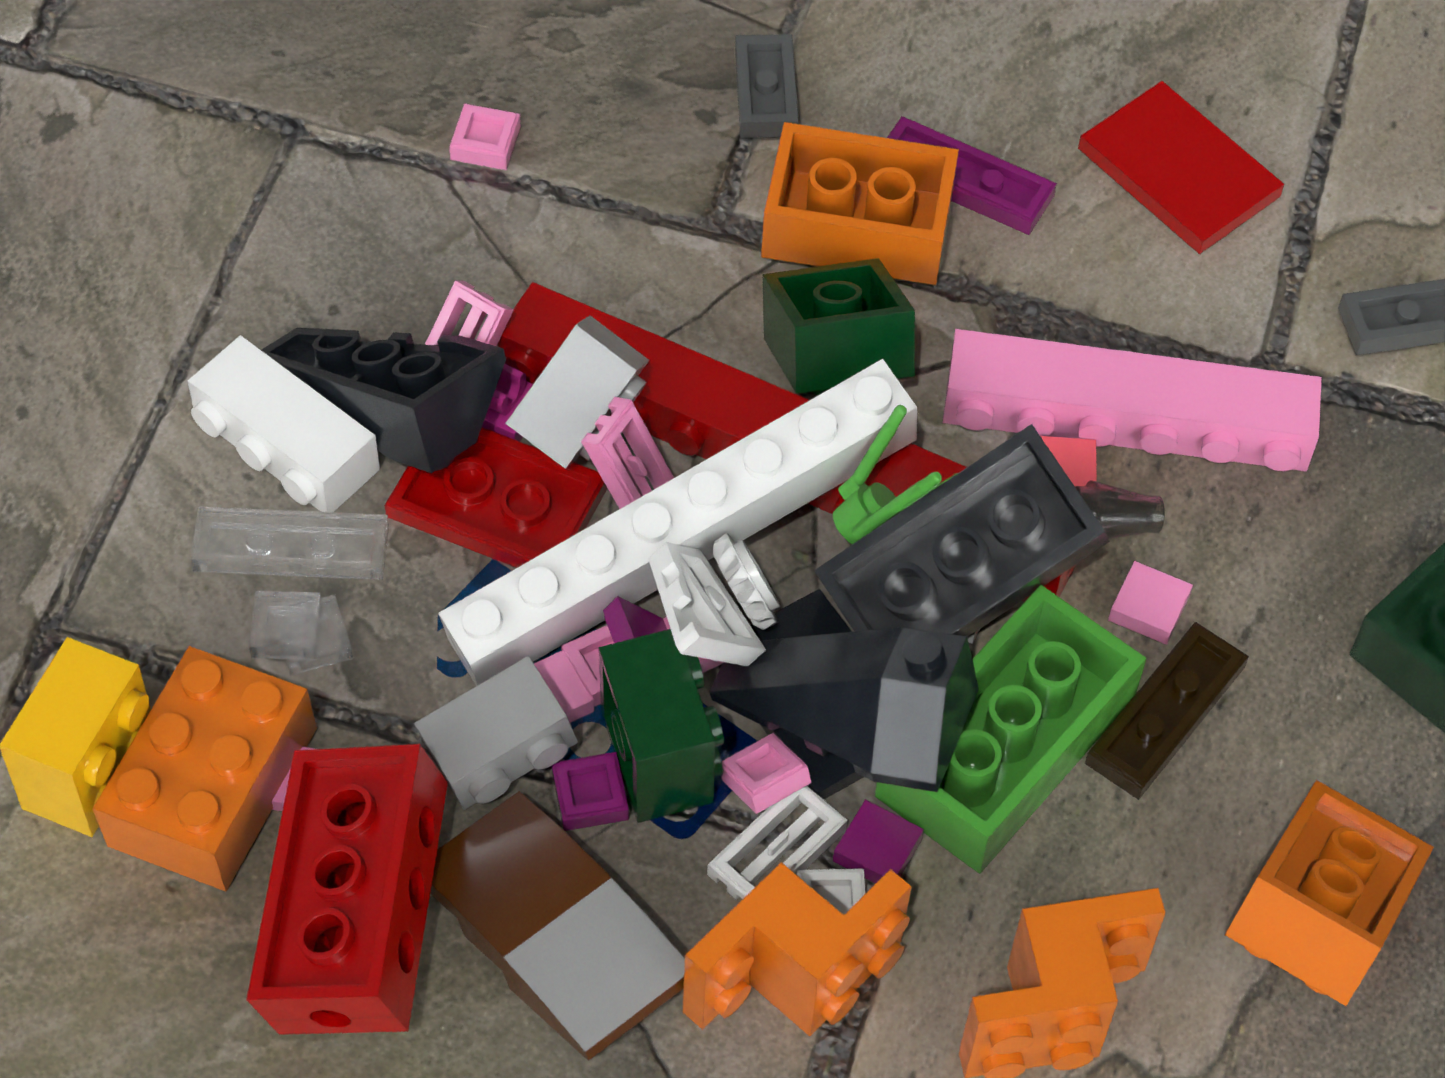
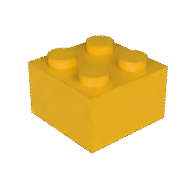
(74, 733)

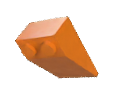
(1330, 893)

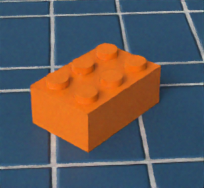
(859, 200)
(205, 768)

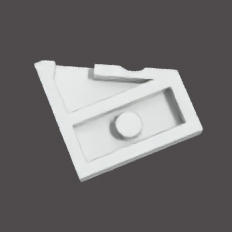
(701, 609)

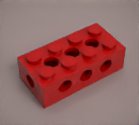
(349, 891)

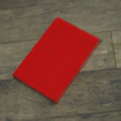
(1180, 166)
(499, 499)

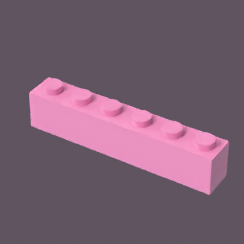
(1133, 400)

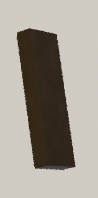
(1166, 710)

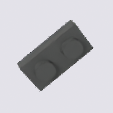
(765, 84)
(1395, 316)

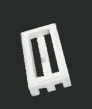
(742, 884)

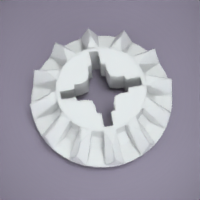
(746, 581)

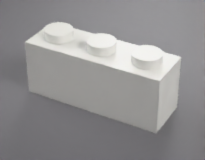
(283, 426)

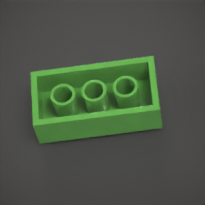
(1041, 703)

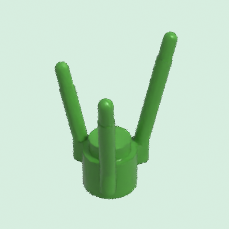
(873, 505)

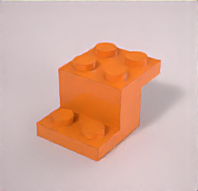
(796, 951)
(1061, 984)

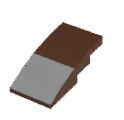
(556, 925)

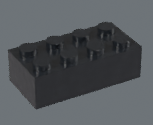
(968, 545)

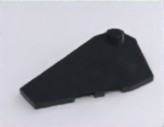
(414, 397)
(870, 697)

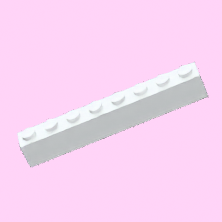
(728, 493)

